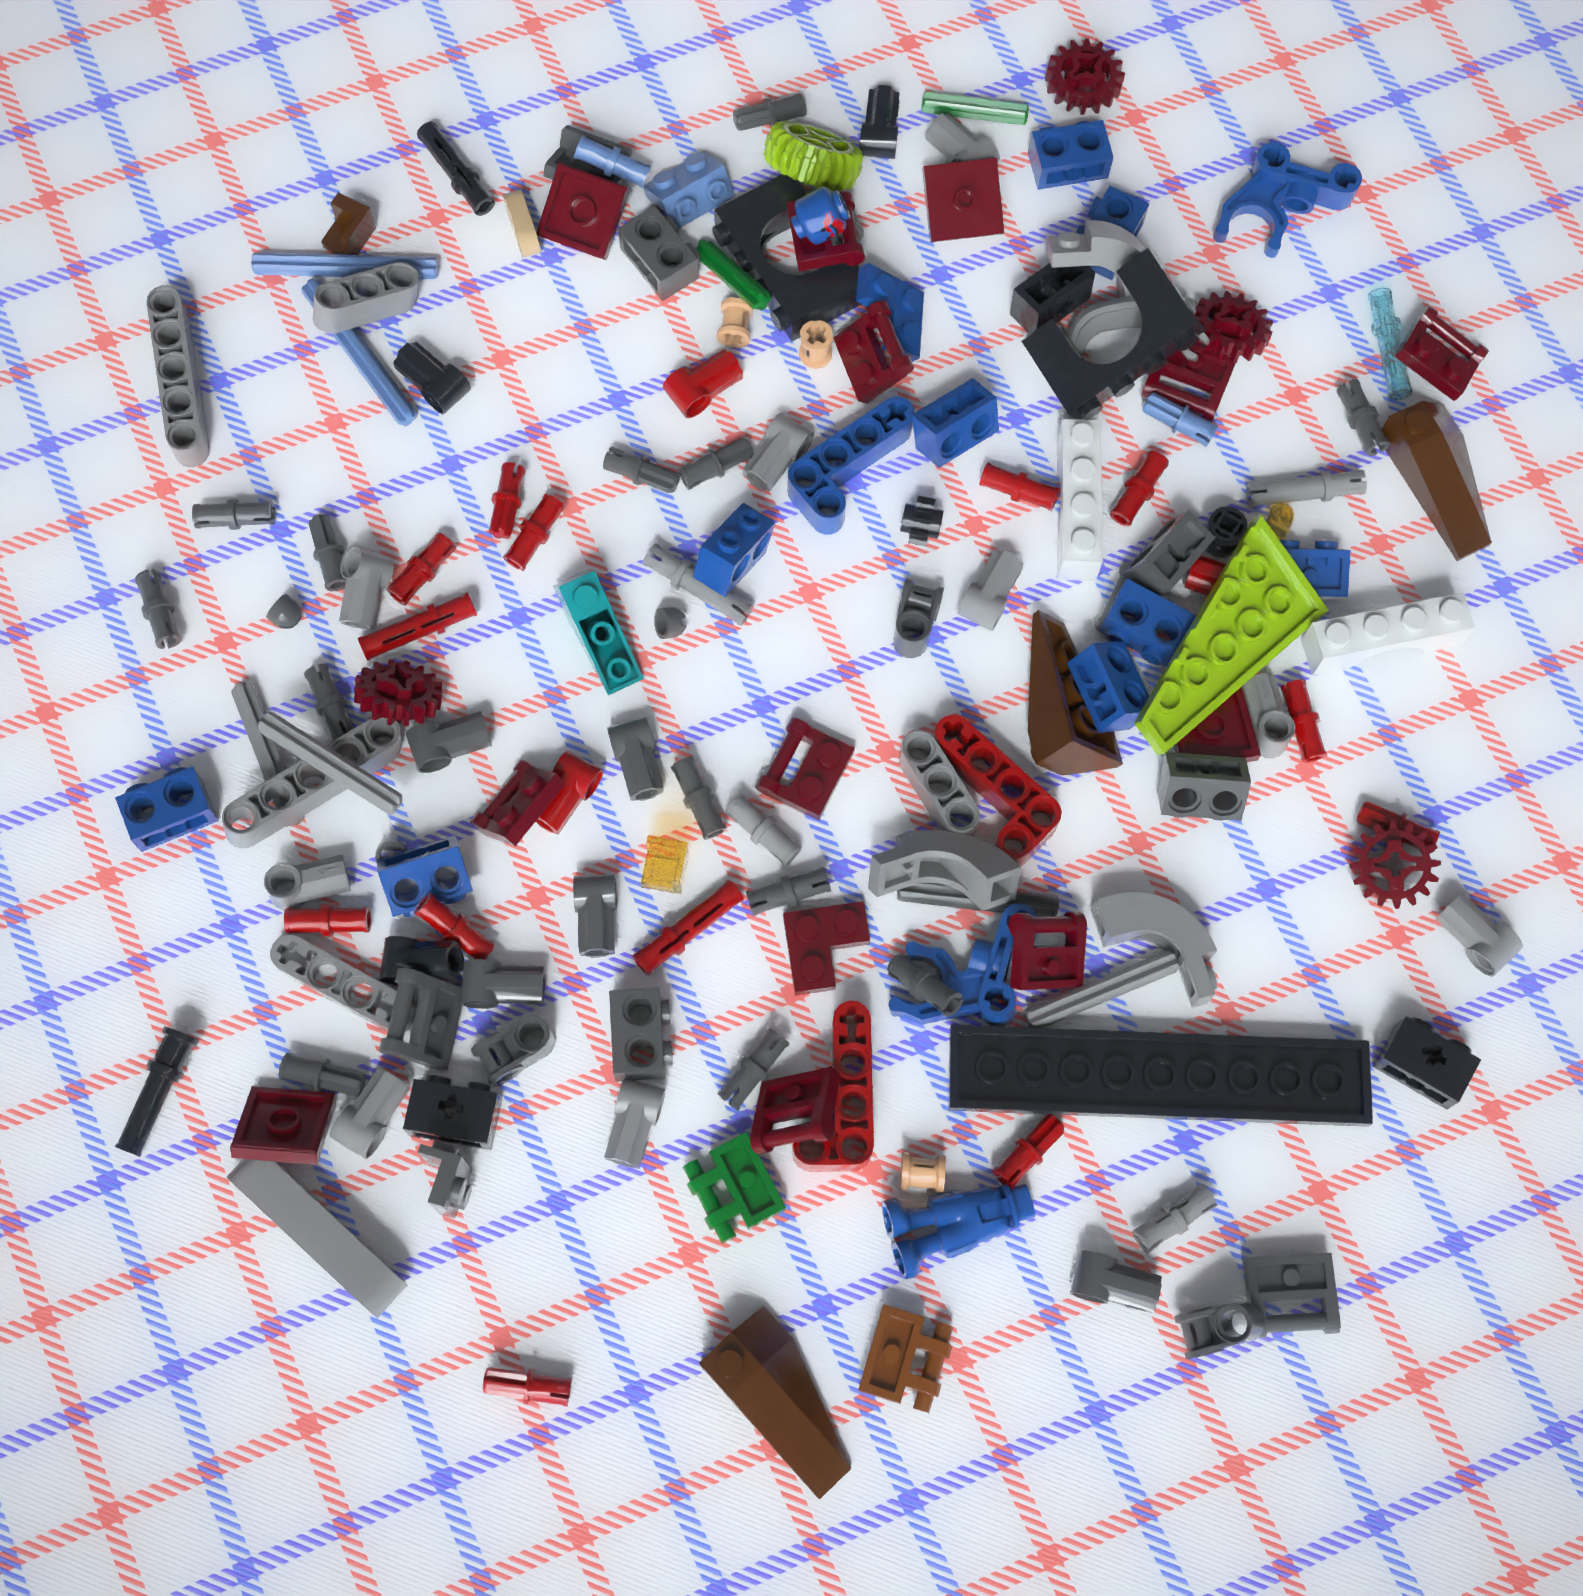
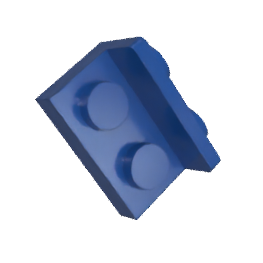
(1323, 566)

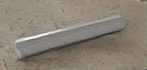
(265, 749)
(330, 763)
(1102, 990)

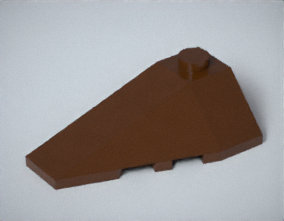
(1438, 471)
(1058, 718)
(773, 1390)

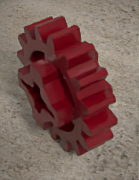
(1084, 76)
(1232, 325)
(398, 692)
(1394, 845)

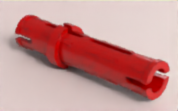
(417, 627)
(674, 938)

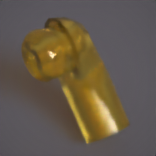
(1280, 519)

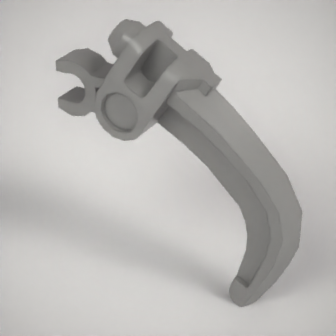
(1115, 315)

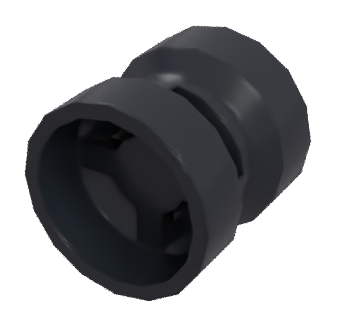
(1226, 539)

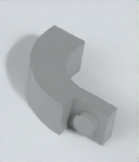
(1100, 245)
(949, 859)
(1166, 924)

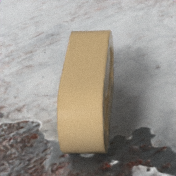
(521, 223)

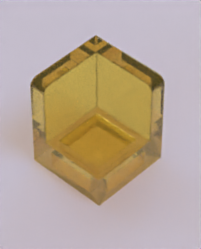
(665, 864)

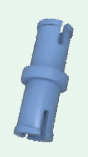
(611, 161)

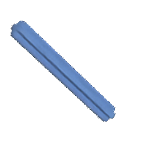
(334, 264)
(369, 367)

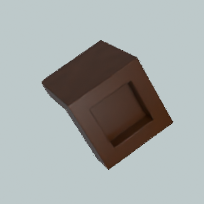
(351, 226)

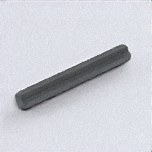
(944, 895)

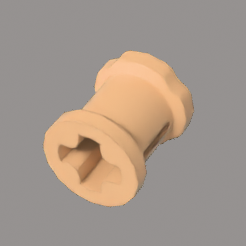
(735, 322)
(817, 343)
(922, 1172)

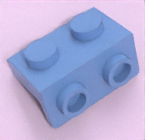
(690, 188)

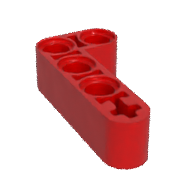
(989, 785)
(850, 1085)

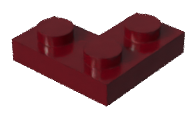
(813, 934)

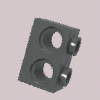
(653, 255)
(1170, 554)
(1203, 786)
(629, 1035)

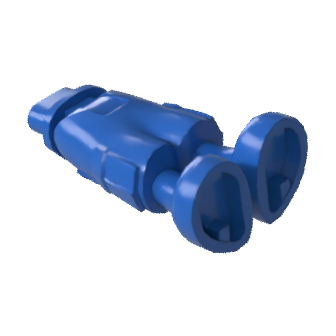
(960, 1221)

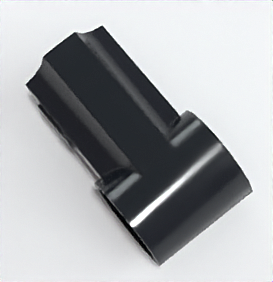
(879, 130)
(438, 384)
(432, 958)

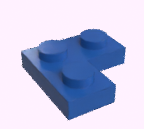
(904, 302)

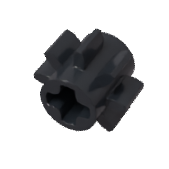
(921, 521)

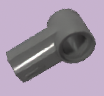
(436, 744)
(634, 750)
(595, 903)
(490, 984)
(1103, 1280)

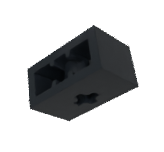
(1051, 295)
(1405, 1062)
(472, 1128)

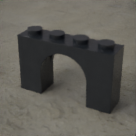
(747, 227)
(1166, 328)

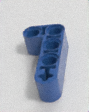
(890, 416)

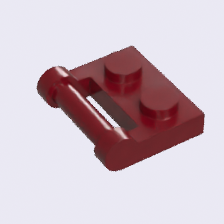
(815, 256)
(864, 356)
(1436, 361)
(1204, 374)
(816, 776)
(518, 803)
(1047, 965)
(794, 1098)

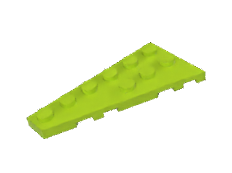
(1242, 626)

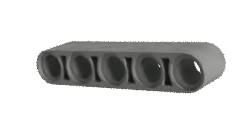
(184, 390)
(306, 798)
(318, 1233)

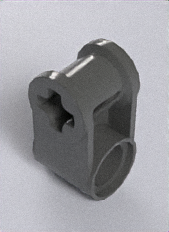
(916, 613)
(511, 1050)
(1212, 1330)

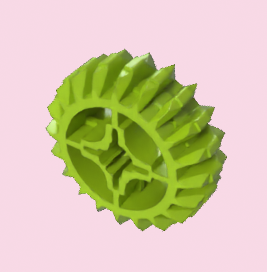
(813, 155)

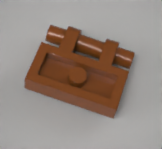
(892, 1355)

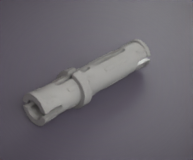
(1306, 488)
(681, 576)

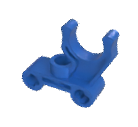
(1288, 186)
(977, 984)

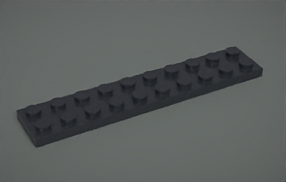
(1160, 1075)

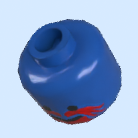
(820, 215)

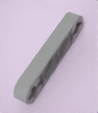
(341, 987)

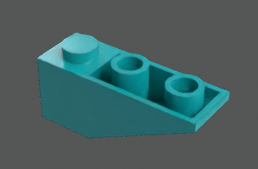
(598, 631)

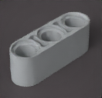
(365, 297)
(938, 768)

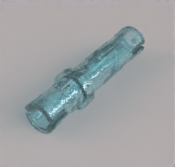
(1386, 329)

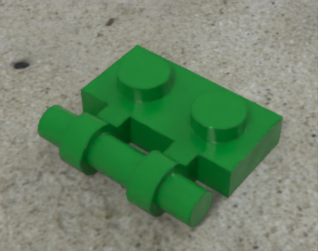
(746, 1181)

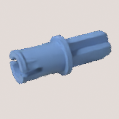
(1180, 419)

